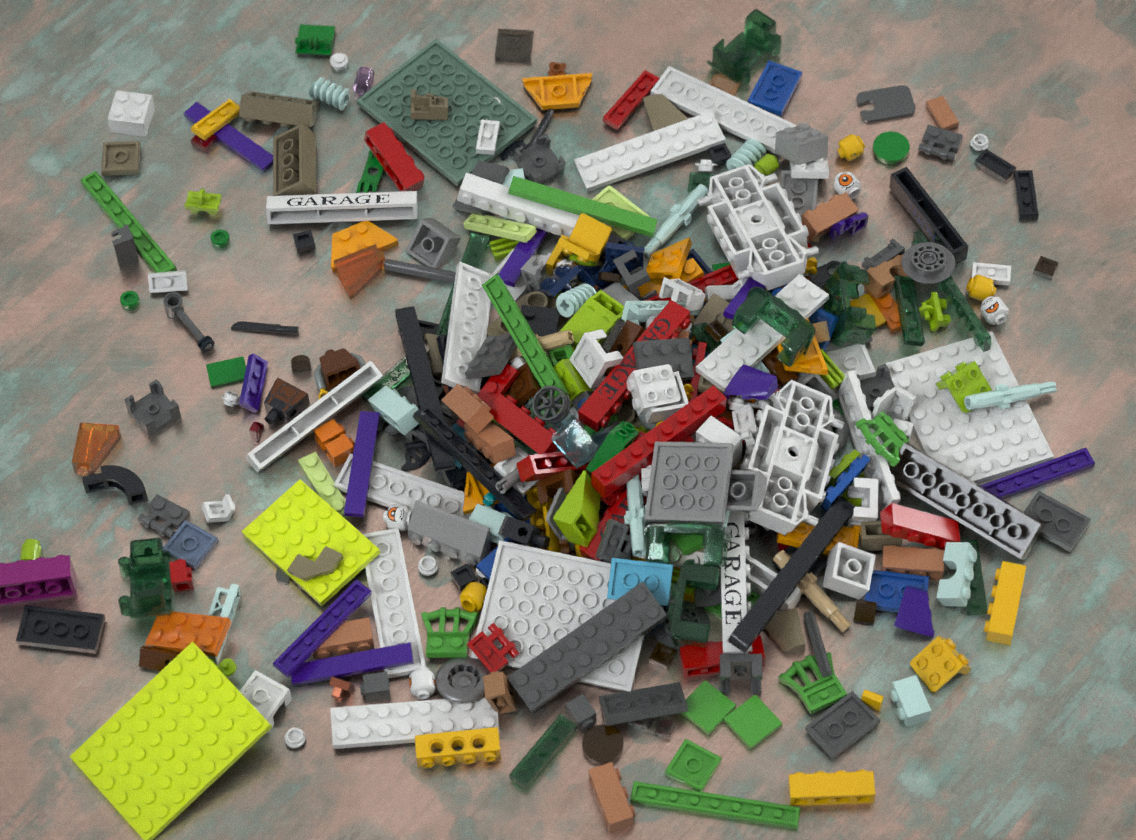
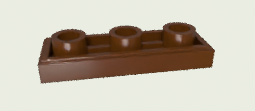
(629, 333)
(777, 369)
(155, 658)

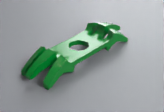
(370, 180)

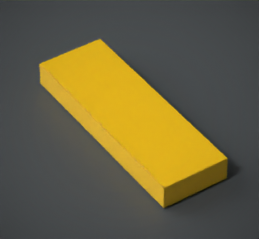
(216, 119)

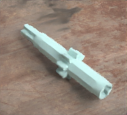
(679, 216)
(1004, 395)
(635, 516)

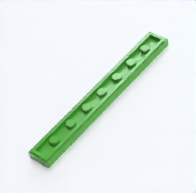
(578, 205)
(121, 216)
(522, 334)
(715, 805)

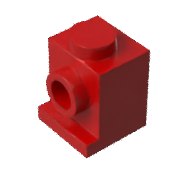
(181, 576)

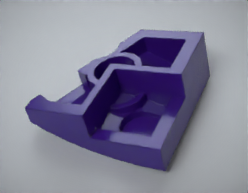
(852, 224)
(751, 384)
(915, 612)

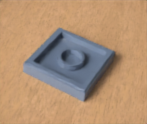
(190, 544)

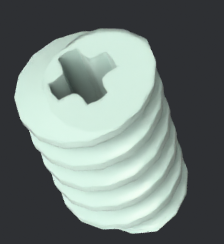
(329, 94)
(746, 154)
(571, 301)

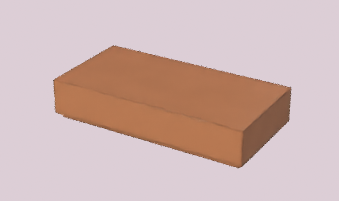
(942, 113)

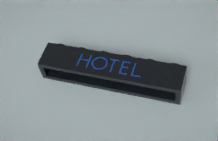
(927, 213)

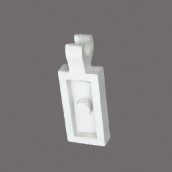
(745, 423)

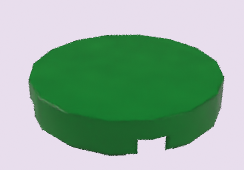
(891, 147)

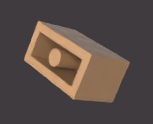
(500, 693)

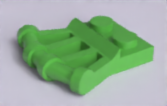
(888, 433)
(448, 643)
(816, 694)

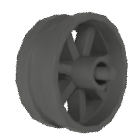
(551, 404)

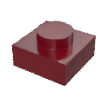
(202, 144)

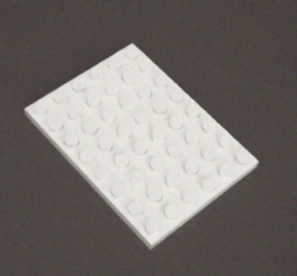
(974, 443)
(544, 597)

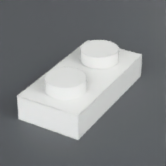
(487, 137)
(998, 273)
(167, 281)

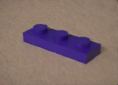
(253, 383)

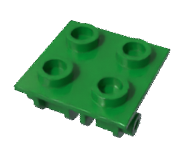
(314, 39)

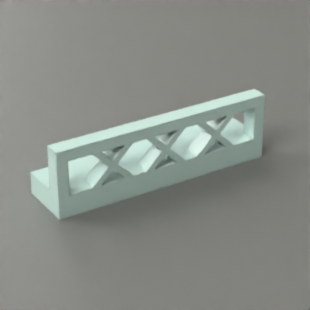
(644, 309)
(228, 608)

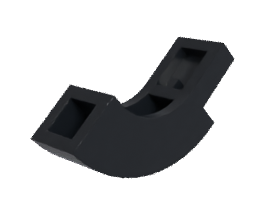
(119, 479)

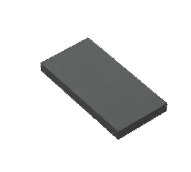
(643, 703)

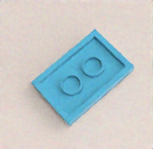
(629, 573)

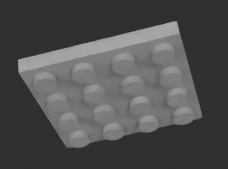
(689, 482)

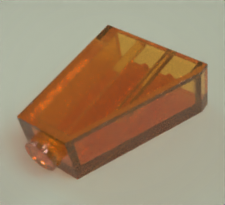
(359, 269)
(93, 446)

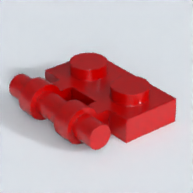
(488, 653)

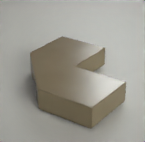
(324, 564)

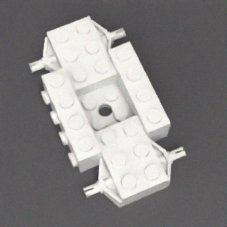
(766, 250)
(796, 482)

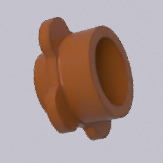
(553, 69)

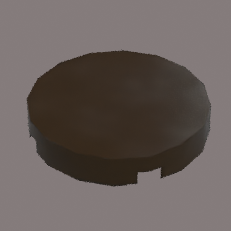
(602, 744)

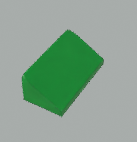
(226, 371)

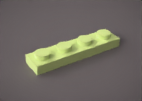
(500, 227)
(322, 482)

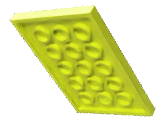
(303, 526)

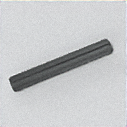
(418, 270)
(817, 644)

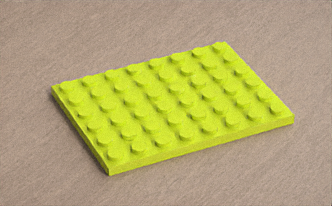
(170, 742)

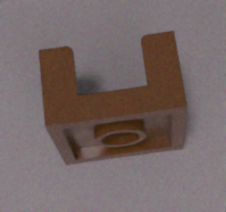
(524, 386)
(550, 485)

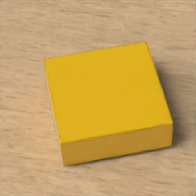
(872, 700)

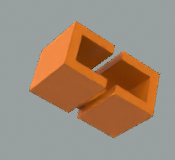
(332, 438)

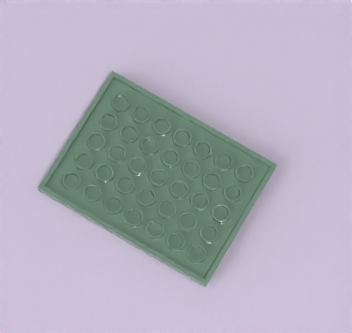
(451, 142)

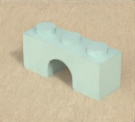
(957, 589)

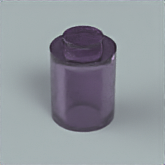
(363, 80)

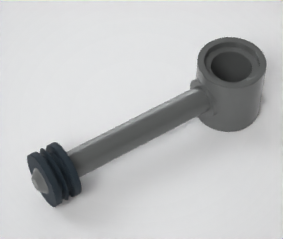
(205, 342)

